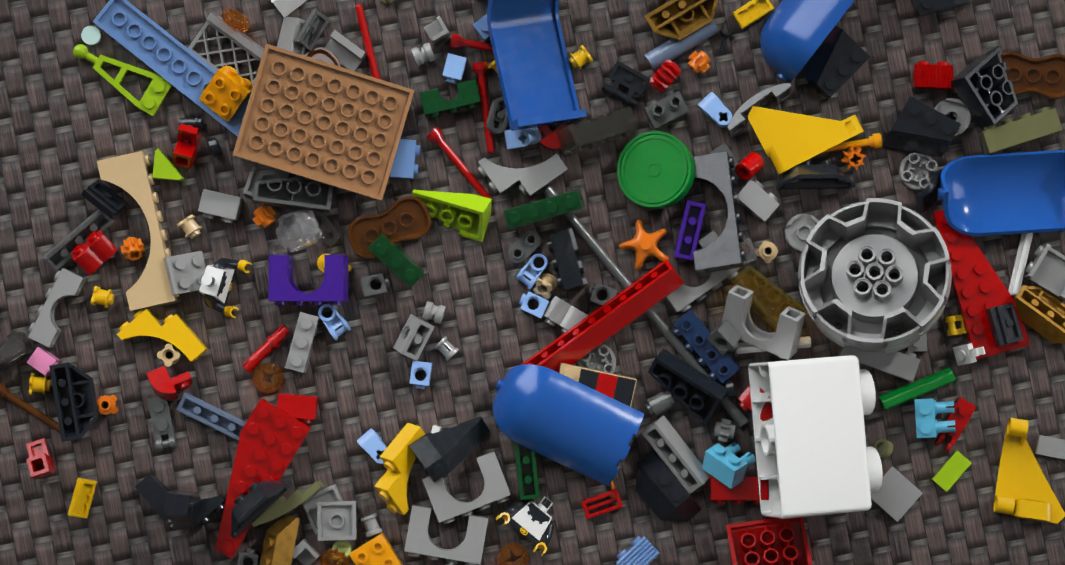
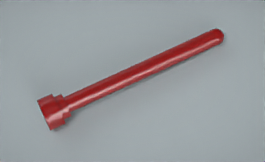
(367, 41)
(458, 42)
(480, 70)
(437, 137)

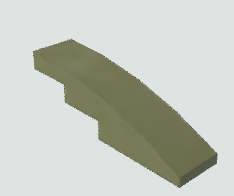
(284, 506)

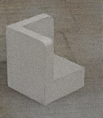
(436, 30)
(305, 553)

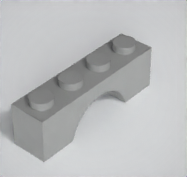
(45, 328)

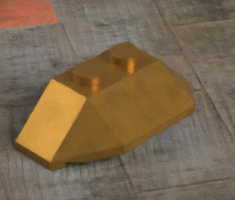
(681, 17)
(1042, 312)
(280, 542)

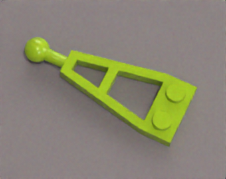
(153, 95)

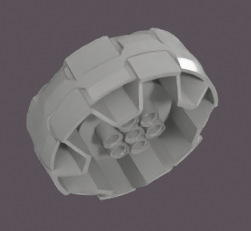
(867, 317)

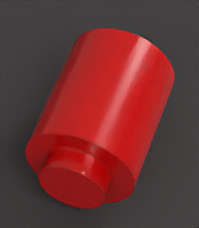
(749, 166)

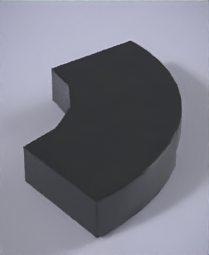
(928, 196)

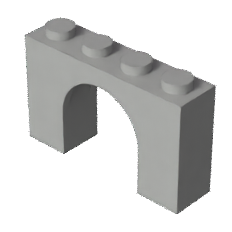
(684, 295)
(781, 343)
(448, 507)
(419, 541)

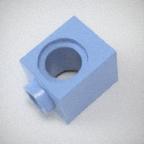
(454, 68)
(543, 303)
(417, 365)

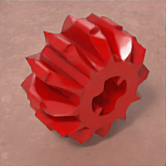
(665, 75)

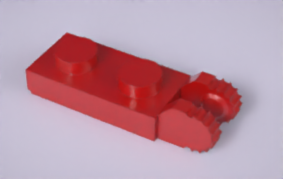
(963, 412)

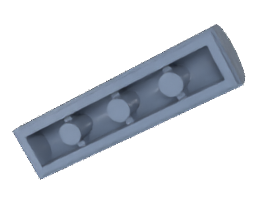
(674, 48)
(210, 415)

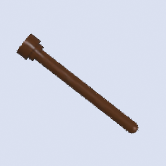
(4, 393)

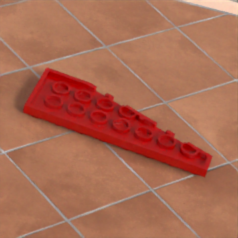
(976, 289)
(262, 453)

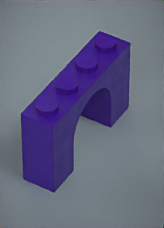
(332, 290)

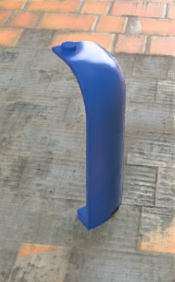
(796, 32)
(1005, 193)
(565, 420)

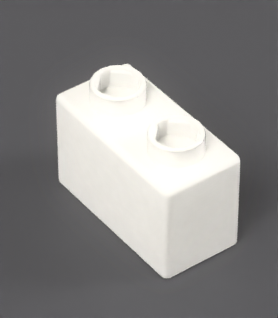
(816, 436)

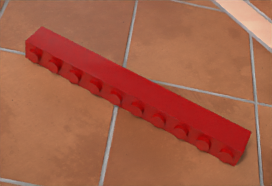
(609, 318)

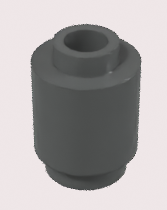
(660, 403)

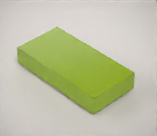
(951, 471)

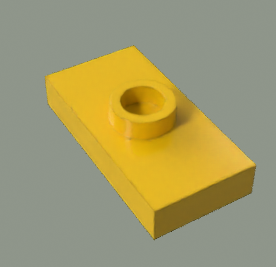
(752, 12)
(82, 498)

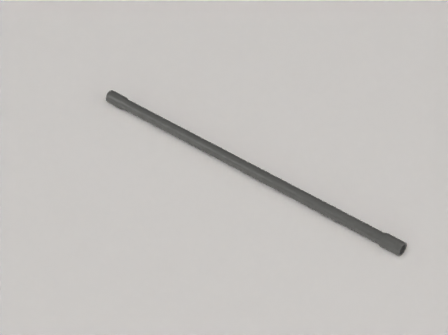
(732, 410)

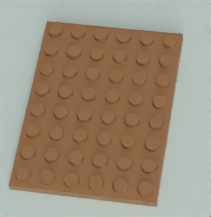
(323, 122)

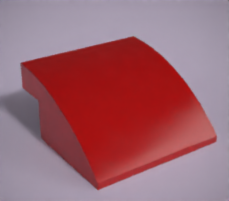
(769, 542)

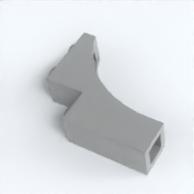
(531, 178)

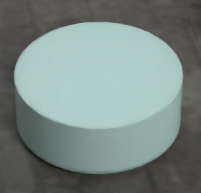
(91, 35)

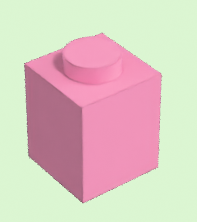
(41, 360)

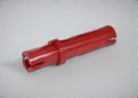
(266, 348)

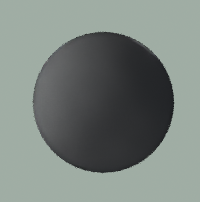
(214, 146)
(731, 390)

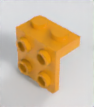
(226, 92)

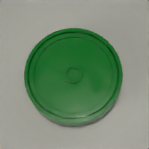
(655, 170)

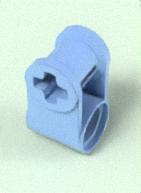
(713, 107)
(522, 137)
(531, 271)
(334, 322)
(372, 444)

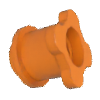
(112, 404)

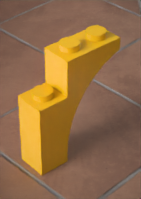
(173, 331)
(398, 461)

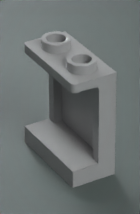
(1048, 270)

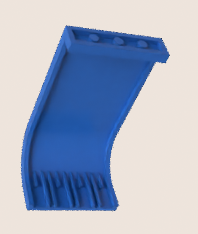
(532, 63)

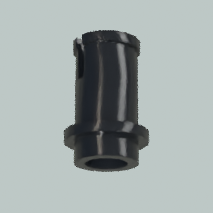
(195, 122)

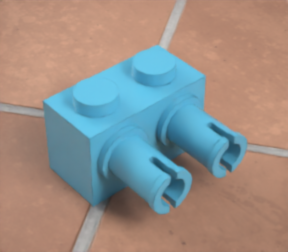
(925, 414)
(725, 465)

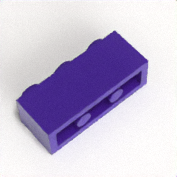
(689, 230)

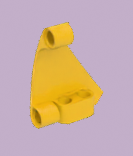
(798, 137)
(1020, 481)

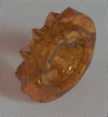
(236, 20)
(268, 368)
(518, 550)
(331, 555)

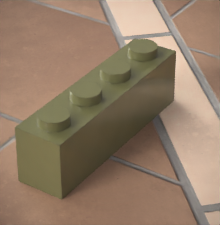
(1020, 131)

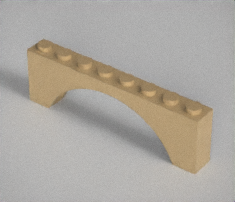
(133, 176)

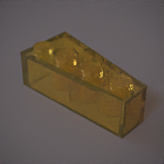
(767, 298)

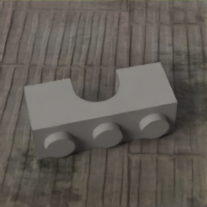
(302, 341)

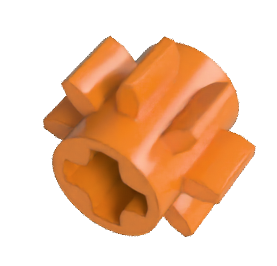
(699, 62)
(849, 155)
(264, 216)
(132, 248)

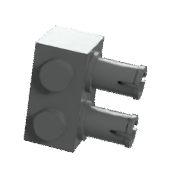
(665, 110)

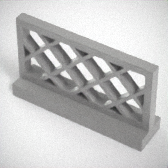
(235, 36)

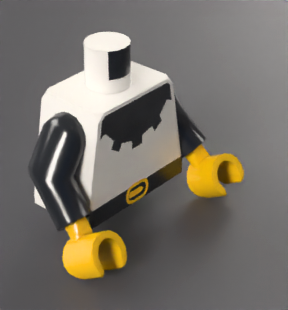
(218, 282)
(531, 521)

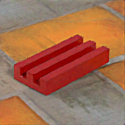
(586, 508)

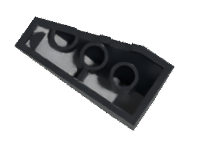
(447, 448)

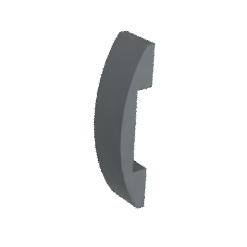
(777, 92)

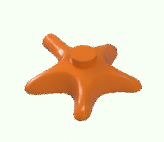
(645, 245)

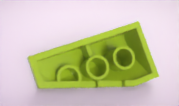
(459, 210)

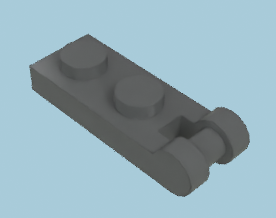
(162, 423)

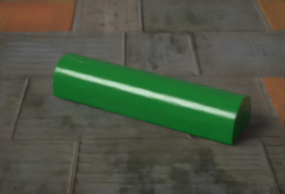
(916, 388)

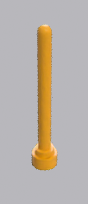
(872, 141)

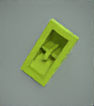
(164, 169)

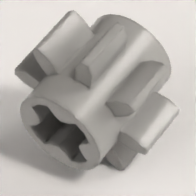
(724, 430)

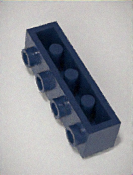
(695, 335)

